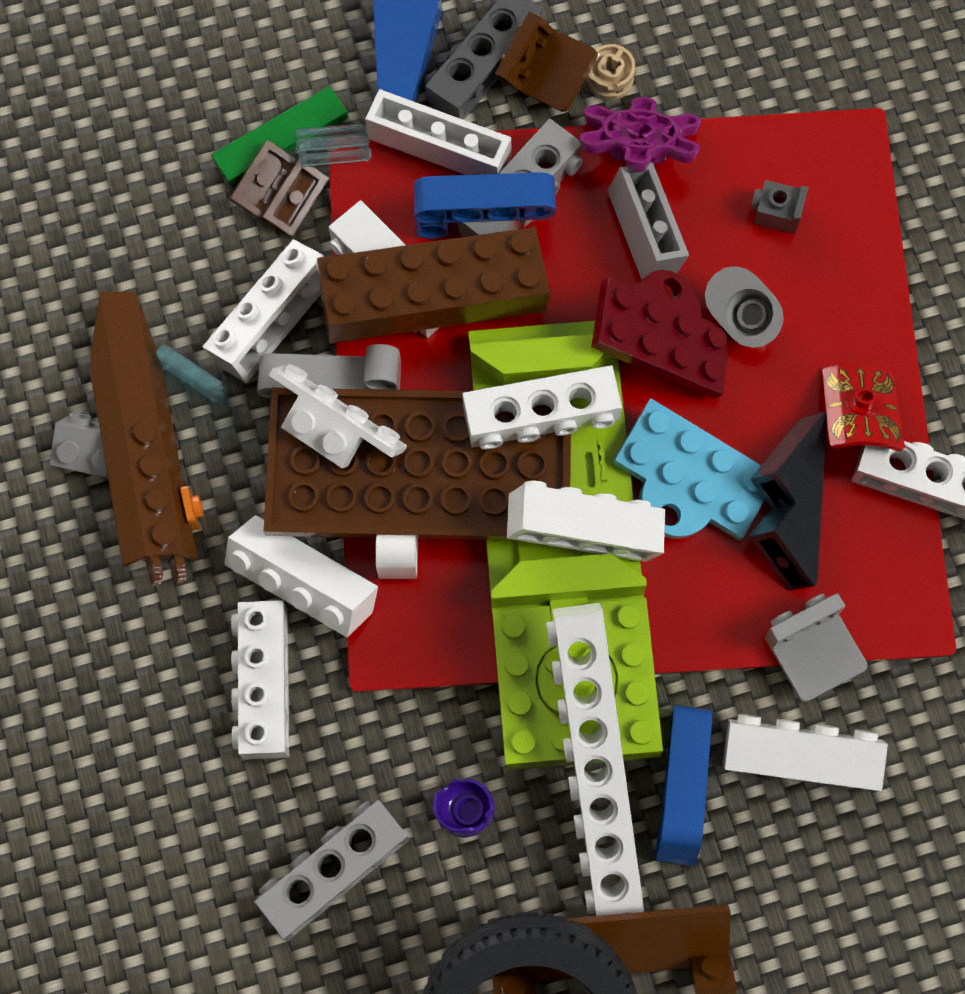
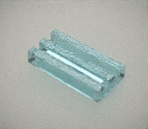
(331, 139)
(191, 374)

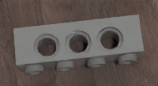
(548, 145)
(275, 897)

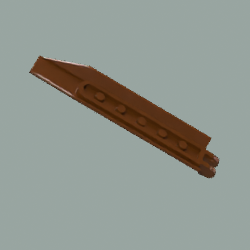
(138, 440)

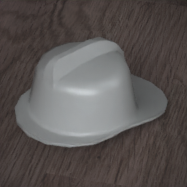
(744, 306)

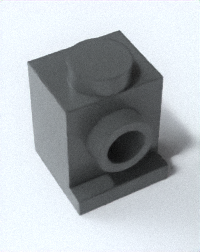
(779, 206)

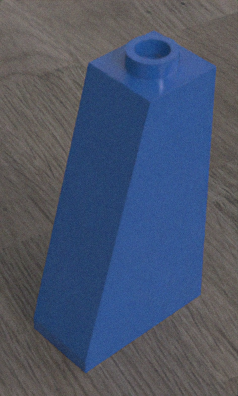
(404, 44)

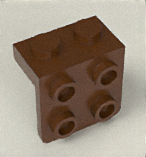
(546, 63)

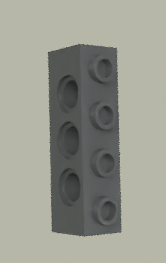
(461, 97)

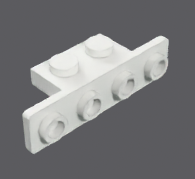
(328, 423)

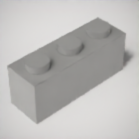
(647, 221)

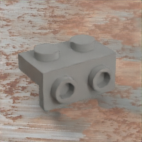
(78, 445)

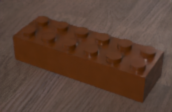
(432, 284)

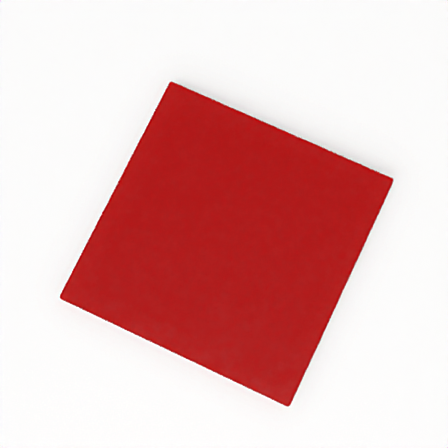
(840, 305)

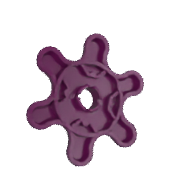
(660, 134)

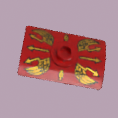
(862, 406)

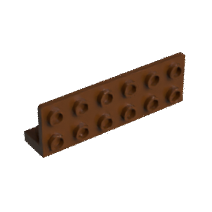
(652, 942)

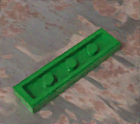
(319, 110)

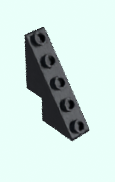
(794, 490)

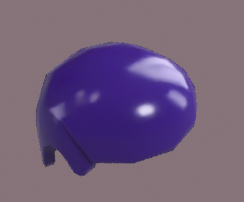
(464, 807)

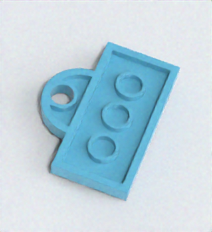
(690, 474)

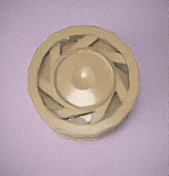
(611, 73)

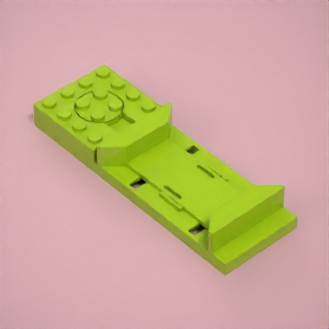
(536, 578)

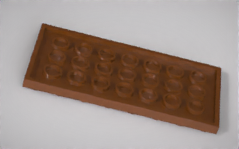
(427, 491)

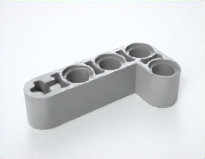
(375, 371)

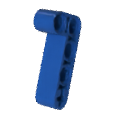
(481, 199)
(684, 786)

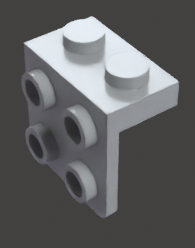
(815, 647)

